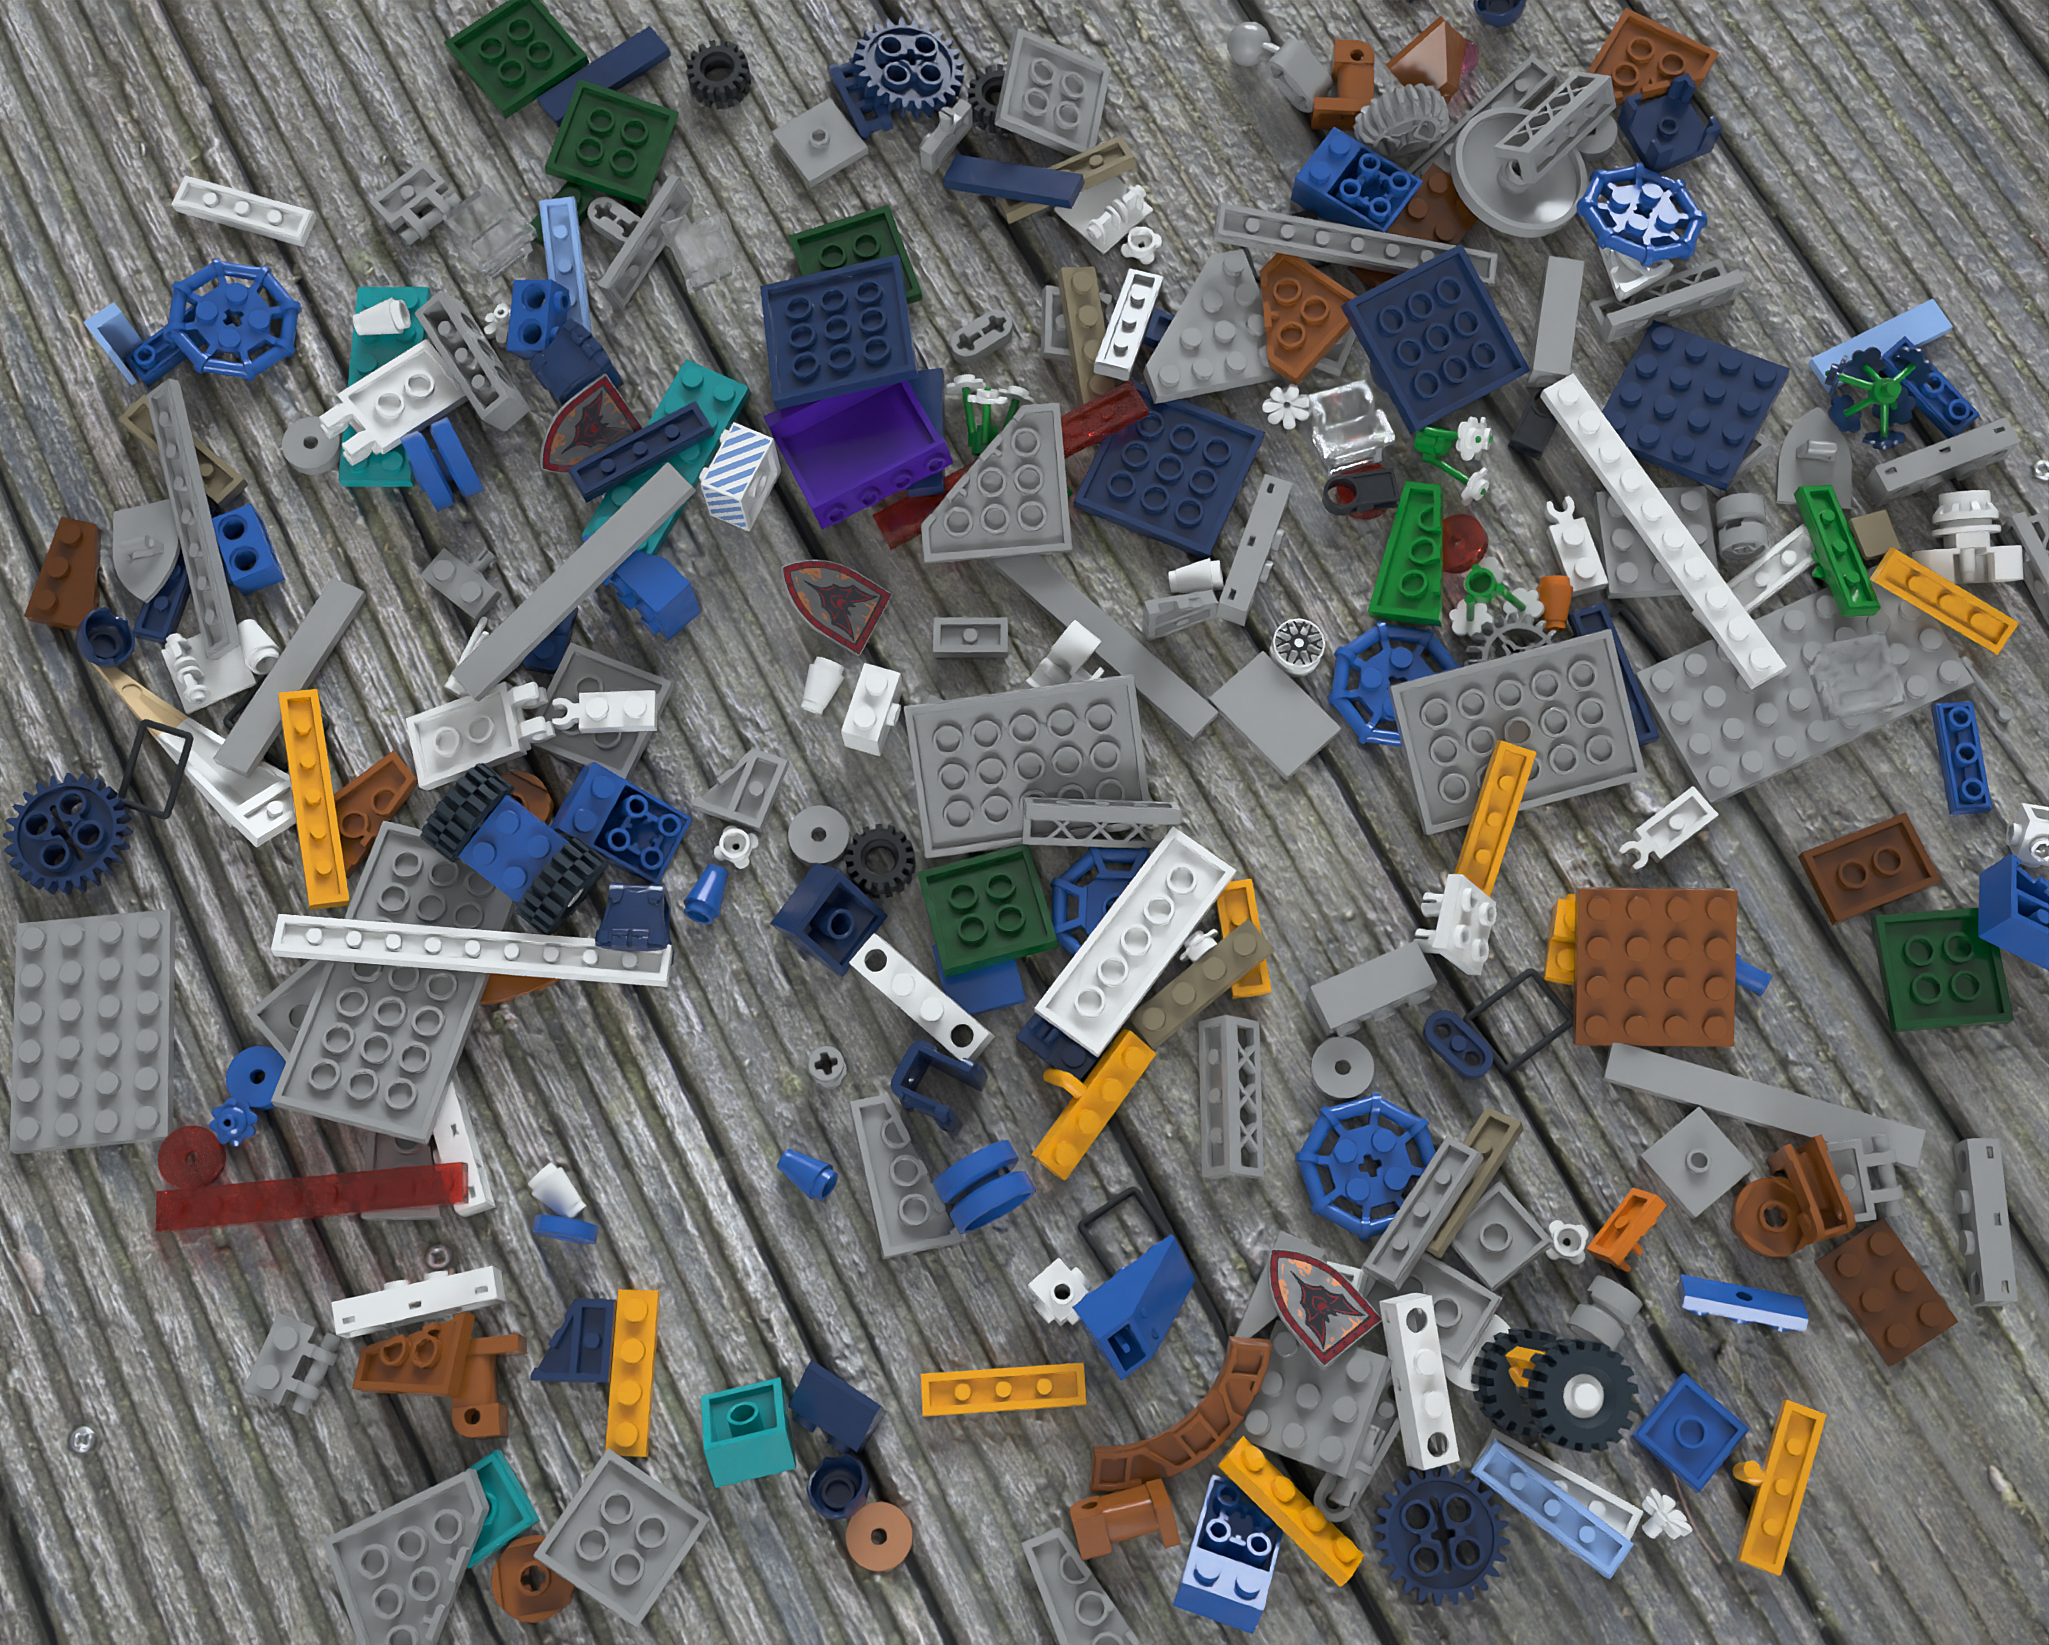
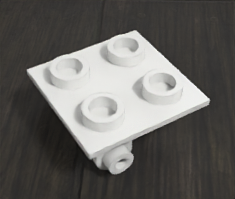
(1106, 212)
(202, 679)

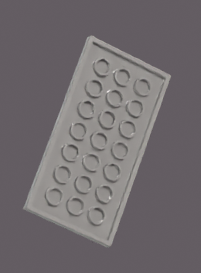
(1745, 736)
(390, 1036)

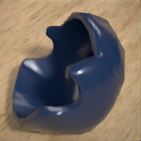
(1499, 12)
(105, 638)
(838, 1487)

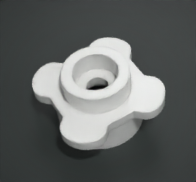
(1144, 236)
(733, 836)
(1198, 945)
(1577, 1237)

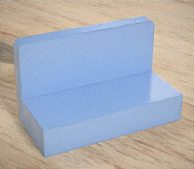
(115, 336)

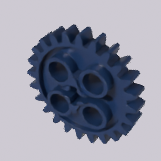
(908, 68)
(37, 853)
(1477, 1528)

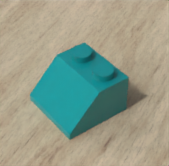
(747, 1432)

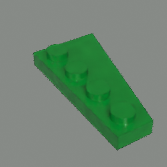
(1412, 565)

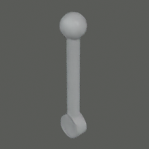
(2003, 713)

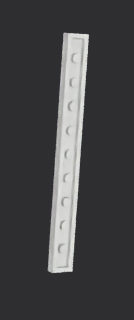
(1663, 532)
(466, 950)

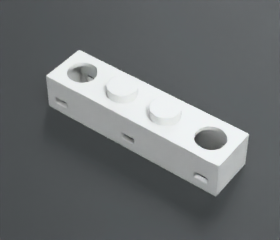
(921, 999)
(458, 1143)
(418, 1302)
(1419, 1381)

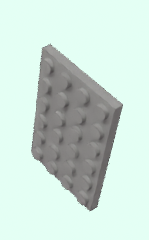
(1548, 699)
(992, 750)
(93, 1031)

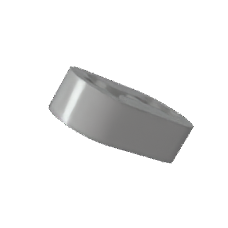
(621, 218)
(981, 337)

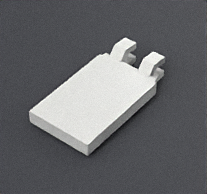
(394, 402)
(472, 732)

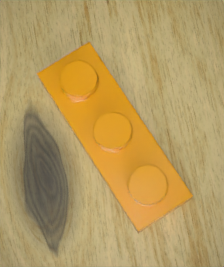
(1233, 908)

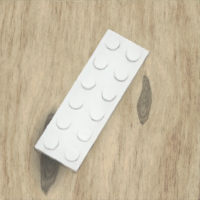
(1135, 941)

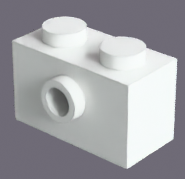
(872, 709)

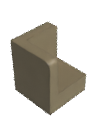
(1873, 534)

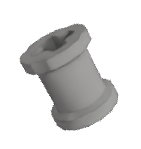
(816, 1064)

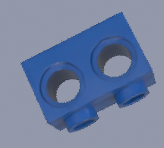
(531, 320)
(249, 548)

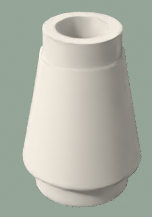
(383, 318)
(1197, 577)
(257, 647)
(821, 684)
(556, 1191)

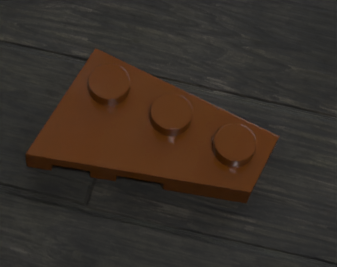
(68, 577)

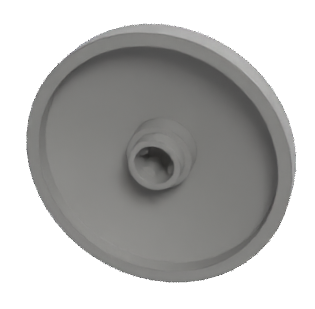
(1495, 186)

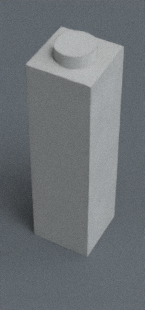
(1555, 321)

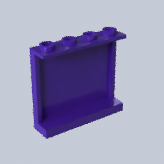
(857, 448)

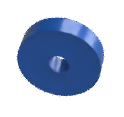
(242, 1073)
(565, 1229)

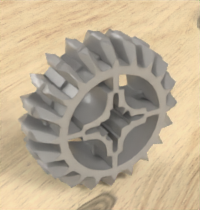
(1403, 121)
(1494, 635)

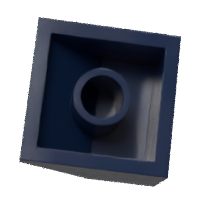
(829, 918)
(835, 1408)

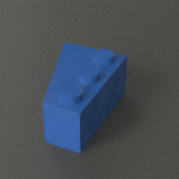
(2015, 911)

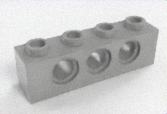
(472, 361)

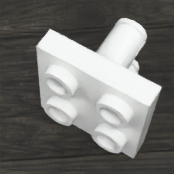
(1462, 924)

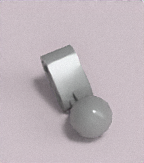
(1289, 66)

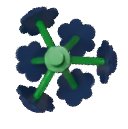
(1887, 394)

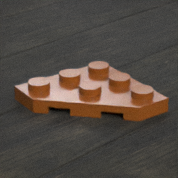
(1648, 57)
(1300, 315)

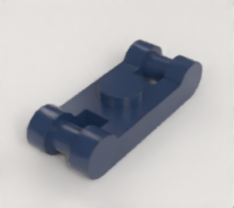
(856, 103)

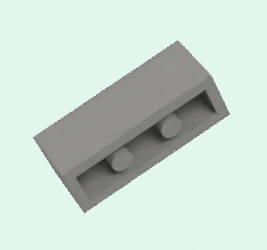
(1372, 990)

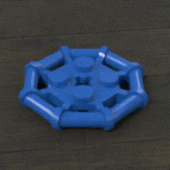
(1626, 204)
(236, 300)
(1376, 676)
(1096, 896)
(1349, 1154)

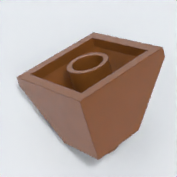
(1432, 59)

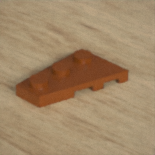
(367, 802)
(418, 1363)

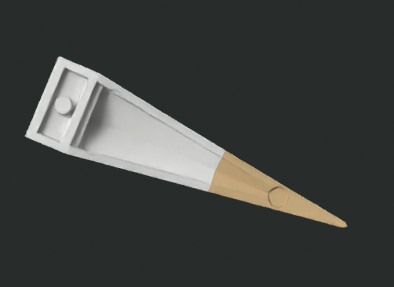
(254, 806)

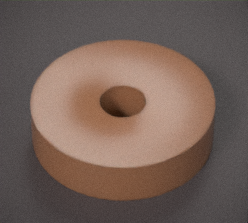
(860, 1533)

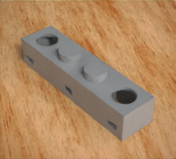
(1930, 468)
(1252, 556)
(1982, 1242)

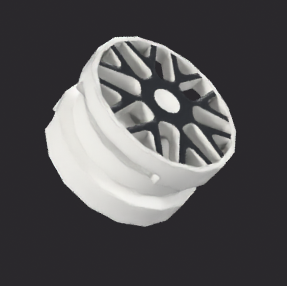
(1297, 648)

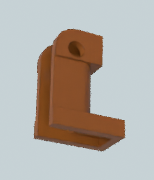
(1354, 86)
(1817, 1188)
(479, 1388)
(1122, 1517)

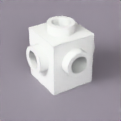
(2030, 835)
(1054, 1279)

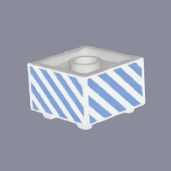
(740, 476)

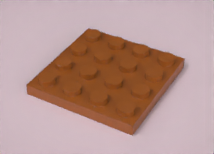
(1654, 966)

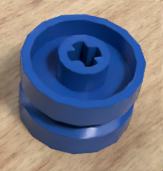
(441, 464)
(984, 1186)

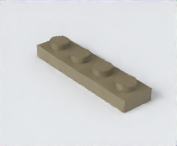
(1096, 166)
(1084, 330)
(219, 479)
(1201, 984)
(1493, 1138)

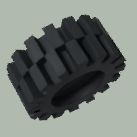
(718, 57)
(978, 92)
(875, 839)

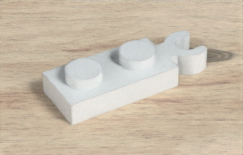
(1574, 549)
(609, 712)
(1669, 828)

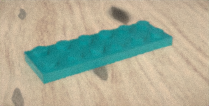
(368, 355)
(720, 402)

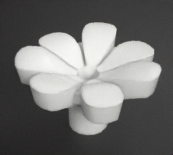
(498, 325)
(1286, 406)
(1663, 1516)

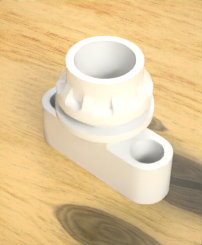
(1966, 530)
(1066, 659)

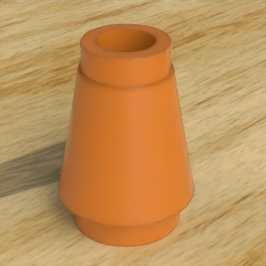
(1556, 597)

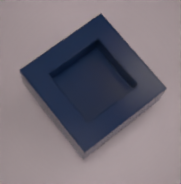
(1157, 327)

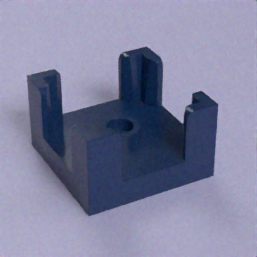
(1667, 128)

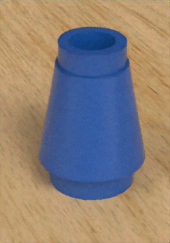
(706, 896)
(809, 1174)

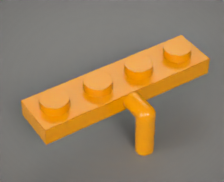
(1091, 1102)
(1779, 1486)

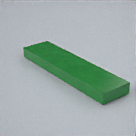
(1837, 551)

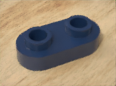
(1461, 1041)

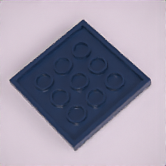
(838, 332)
(1435, 338)
(1693, 403)
(1171, 474)

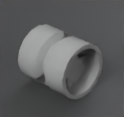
(1741, 526)
(1604, 1314)

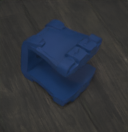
(572, 363)
(636, 919)
(911, 1072)

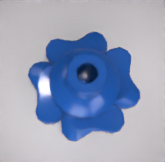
(233, 1122)

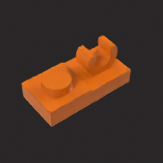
(1624, 1228)

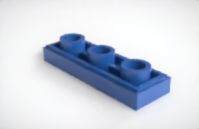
(160, 353)
(1942, 403)
(1963, 779)
(1742, 1303)

